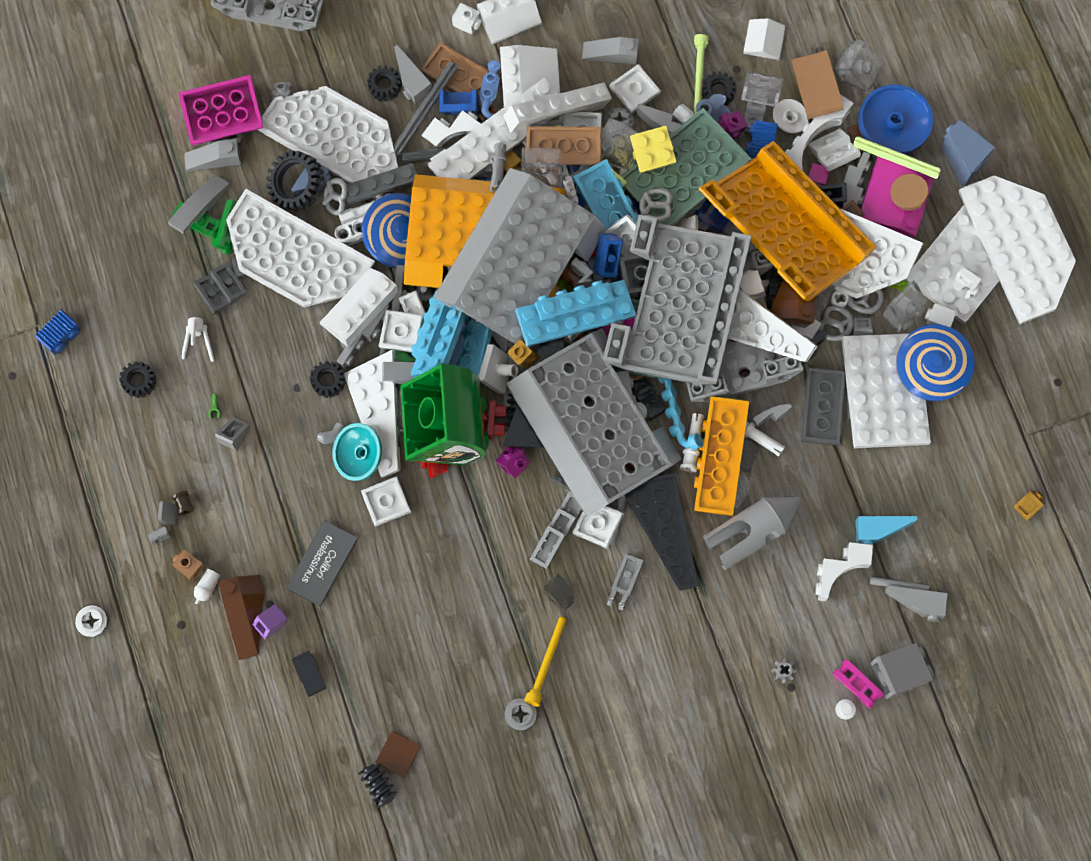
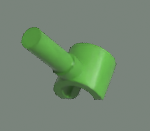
(214, 407)

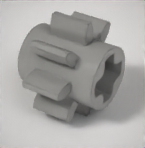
(784, 664)

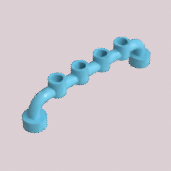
(674, 412)

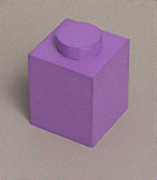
(270, 621)

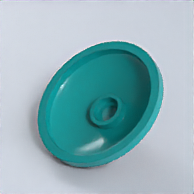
(350, 448)

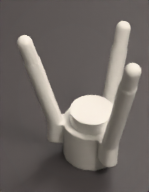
(194, 328)

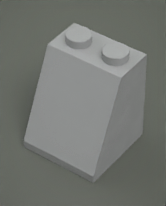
(901, 670)

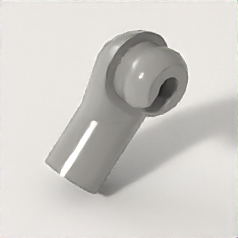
(330, 436)

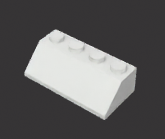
(360, 306)

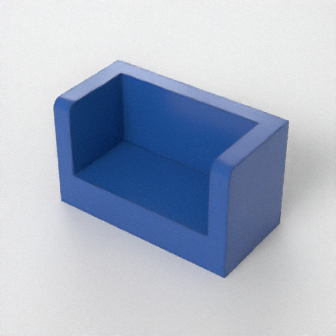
(455, 102)

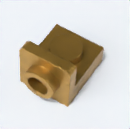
(523, 355)
(1030, 504)

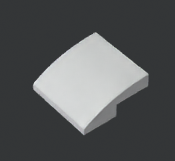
(834, 150)

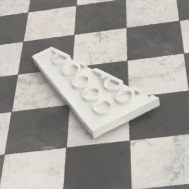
(763, 329)
(378, 408)

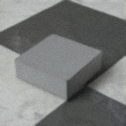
(159, 535)

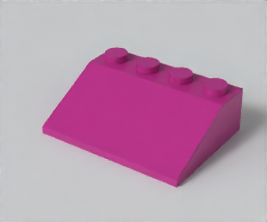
(220, 110)
(878, 203)

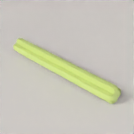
(897, 157)

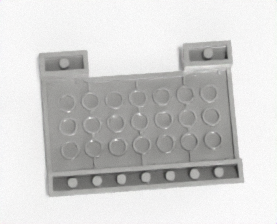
(517, 252)
(682, 304)

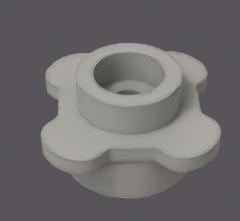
(282, 89)

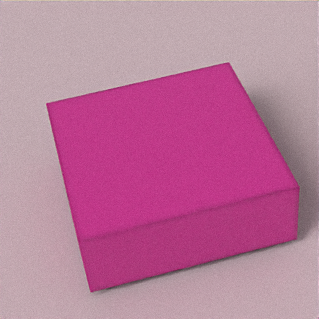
(818, 174)

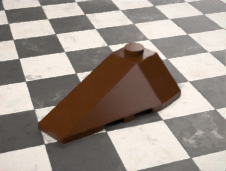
(792, 307)
(243, 603)

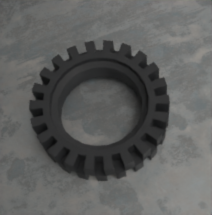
(276, 179)

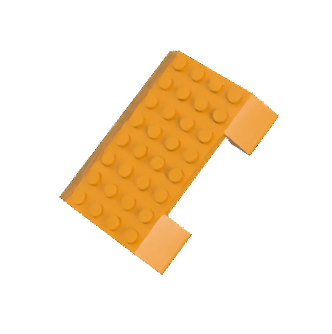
(790, 221)
(440, 224)

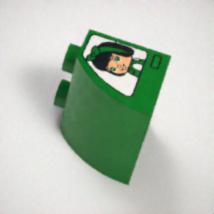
(444, 416)

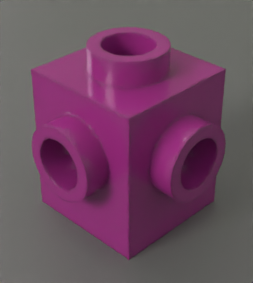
(733, 123)
(513, 461)

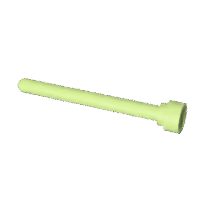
(701, 42)

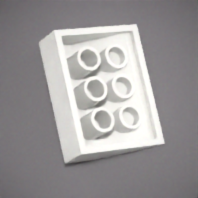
(525, 67)

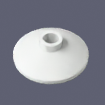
(794, 111)

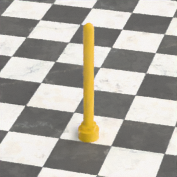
(534, 696)

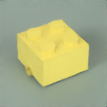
(653, 149)

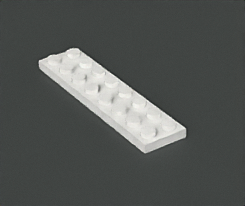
(476, 149)

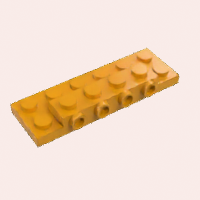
(721, 456)

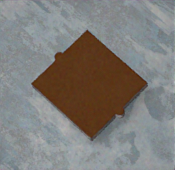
(398, 754)

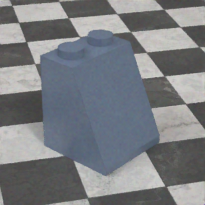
(965, 151)

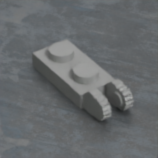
(625, 579)

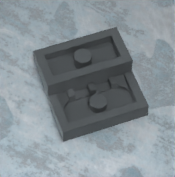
(220, 288)

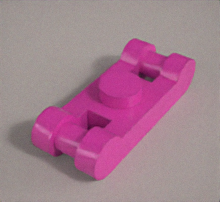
(858, 683)

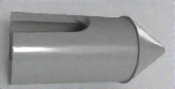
(761, 521)

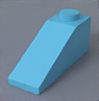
(876, 528)

